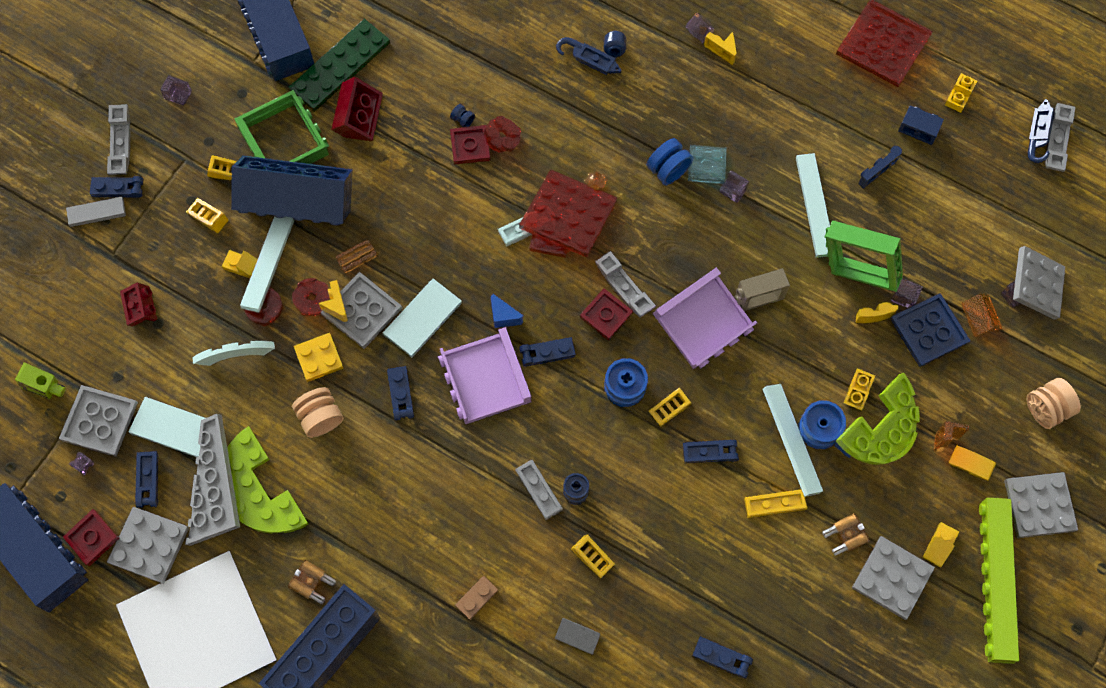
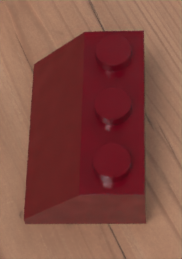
(357, 110)

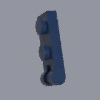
(880, 167)
(116, 187)
(547, 351)
(400, 392)
(710, 451)
(146, 479)
(722, 657)

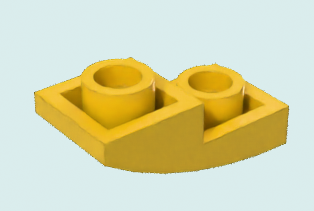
(961, 92)
(882, 312)
(859, 389)
(972, 463)

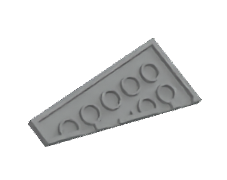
(213, 489)

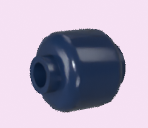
(615, 43)

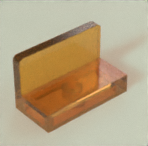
(981, 315)
(947, 432)

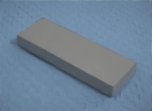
(96, 211)
(539, 489)

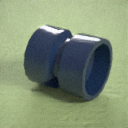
(576, 488)

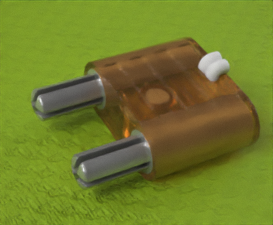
(849, 532)
(308, 579)

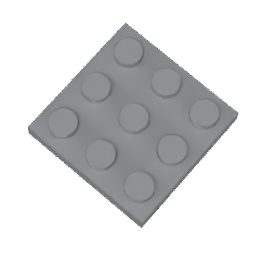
(1039, 282)
(366, 309)
(98, 420)
(1041, 505)
(148, 545)
(893, 577)

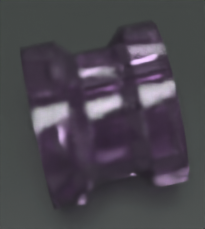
(81, 463)

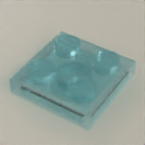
(708, 164)

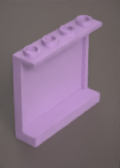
(704, 319)
(485, 377)

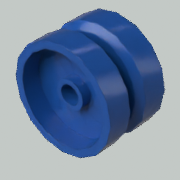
(669, 161)
(625, 393)
(822, 424)

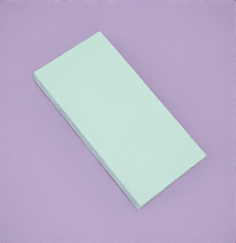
(422, 318)
(167, 426)

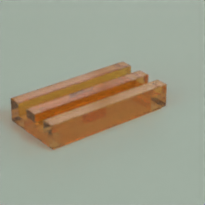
(351, 251)

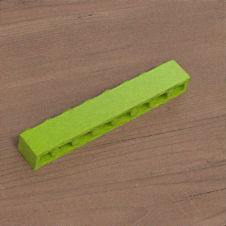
(999, 581)

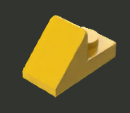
(724, 49)
(240, 264)
(335, 305)
(941, 544)

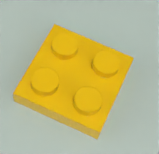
(318, 357)

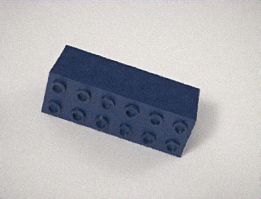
(277, 36)
(291, 190)
(34, 553)
(324, 643)

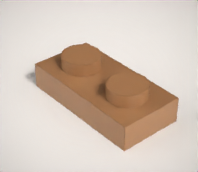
(476, 598)

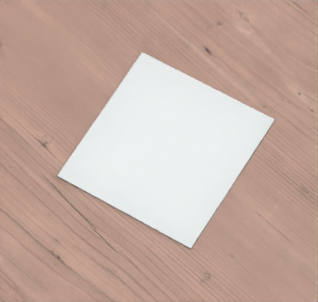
(197, 628)

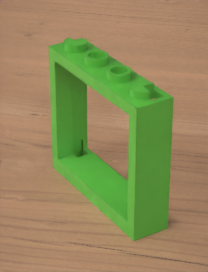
(273, 107)
(869, 240)

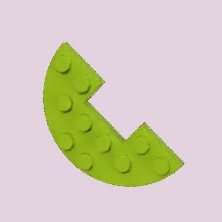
(894, 433)
(252, 502)

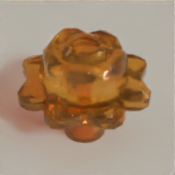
(596, 180)

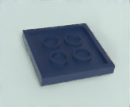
(930, 330)

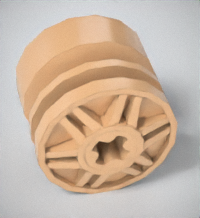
(1053, 403)
(317, 412)

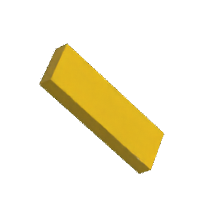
(775, 503)

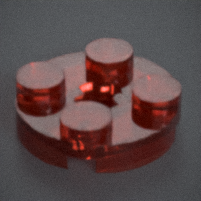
(505, 126)
(302, 292)
(269, 314)

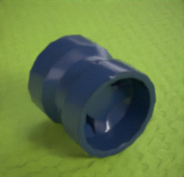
(463, 116)

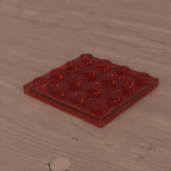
(884, 43)
(568, 213)

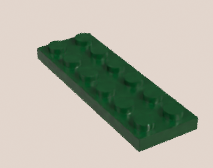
(339, 64)

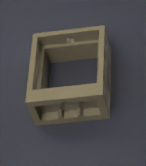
(762, 290)

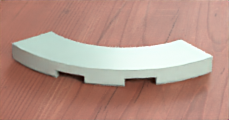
(233, 350)

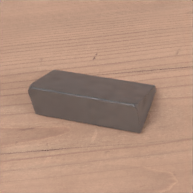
(577, 636)

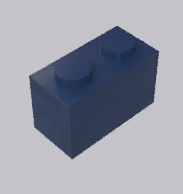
(921, 125)

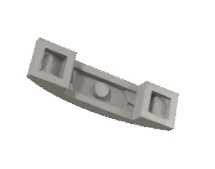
(1059, 137)
(119, 140)
(623, 285)

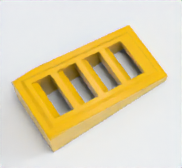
(219, 161)
(217, 221)
(686, 403)
(597, 551)

